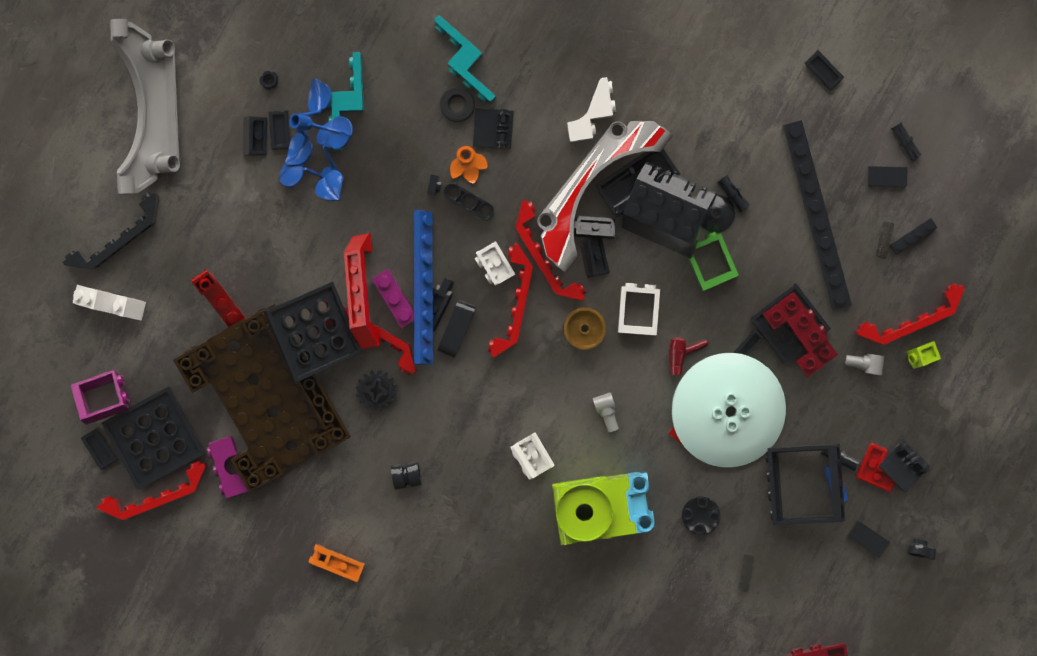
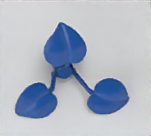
(340, 133)
(331, 180)

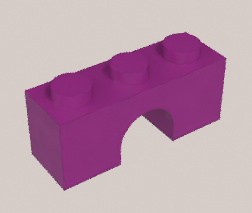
(394, 298)
(221, 451)

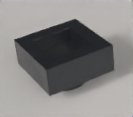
(434, 185)

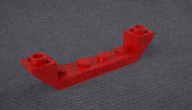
(527, 213)
(518, 257)
(357, 292)
(218, 297)
(952, 299)
(406, 362)
(114, 508)

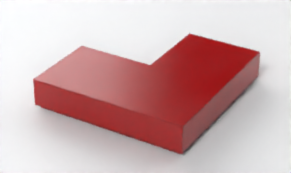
(871, 472)

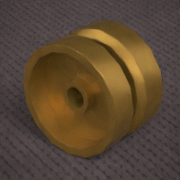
(595, 332)

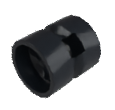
(406, 475)

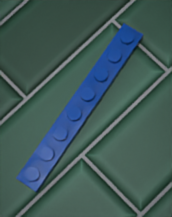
(423, 288)

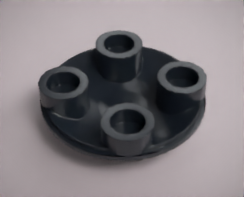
(701, 515)

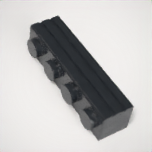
(913, 236)
(749, 343)

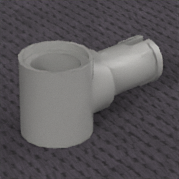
(870, 364)
(605, 407)

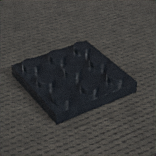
(782, 338)

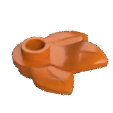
(468, 167)

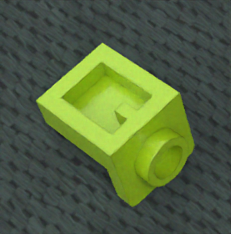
(923, 355)

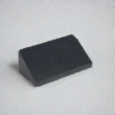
(255, 136)
(594, 257)

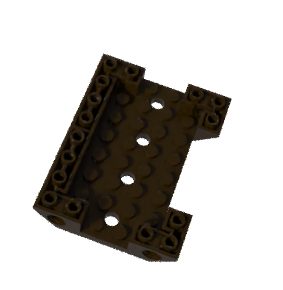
(302, 406)

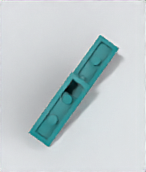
(464, 59)
(349, 100)

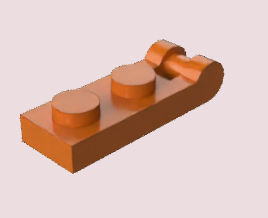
(337, 563)

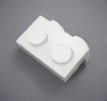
(495, 264)
(532, 456)

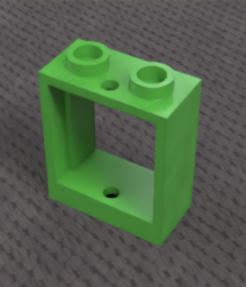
(721, 278)

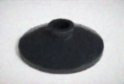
(726, 216)

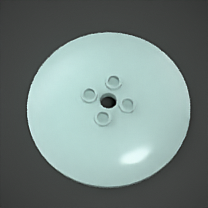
(702, 403)

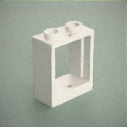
(631, 287)

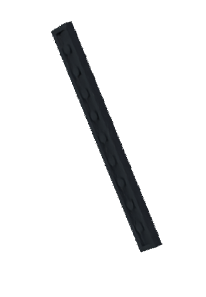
(817, 215)

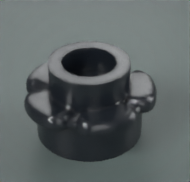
(266, 75)

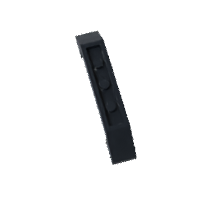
(149, 205)

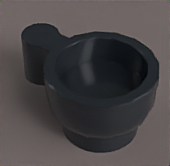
(919, 549)

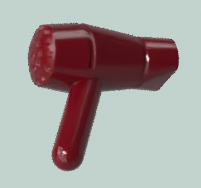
(677, 353)

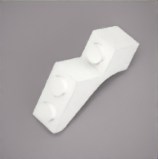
(599, 108)
(109, 302)

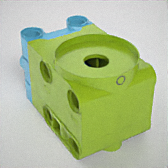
(602, 507)

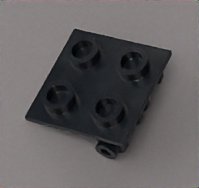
(493, 128)
(904, 466)

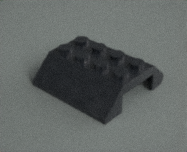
(667, 210)

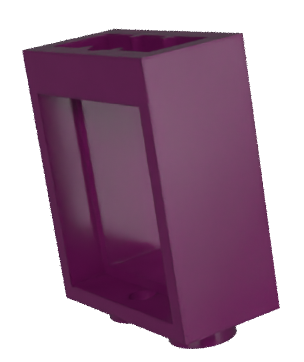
(81, 402)

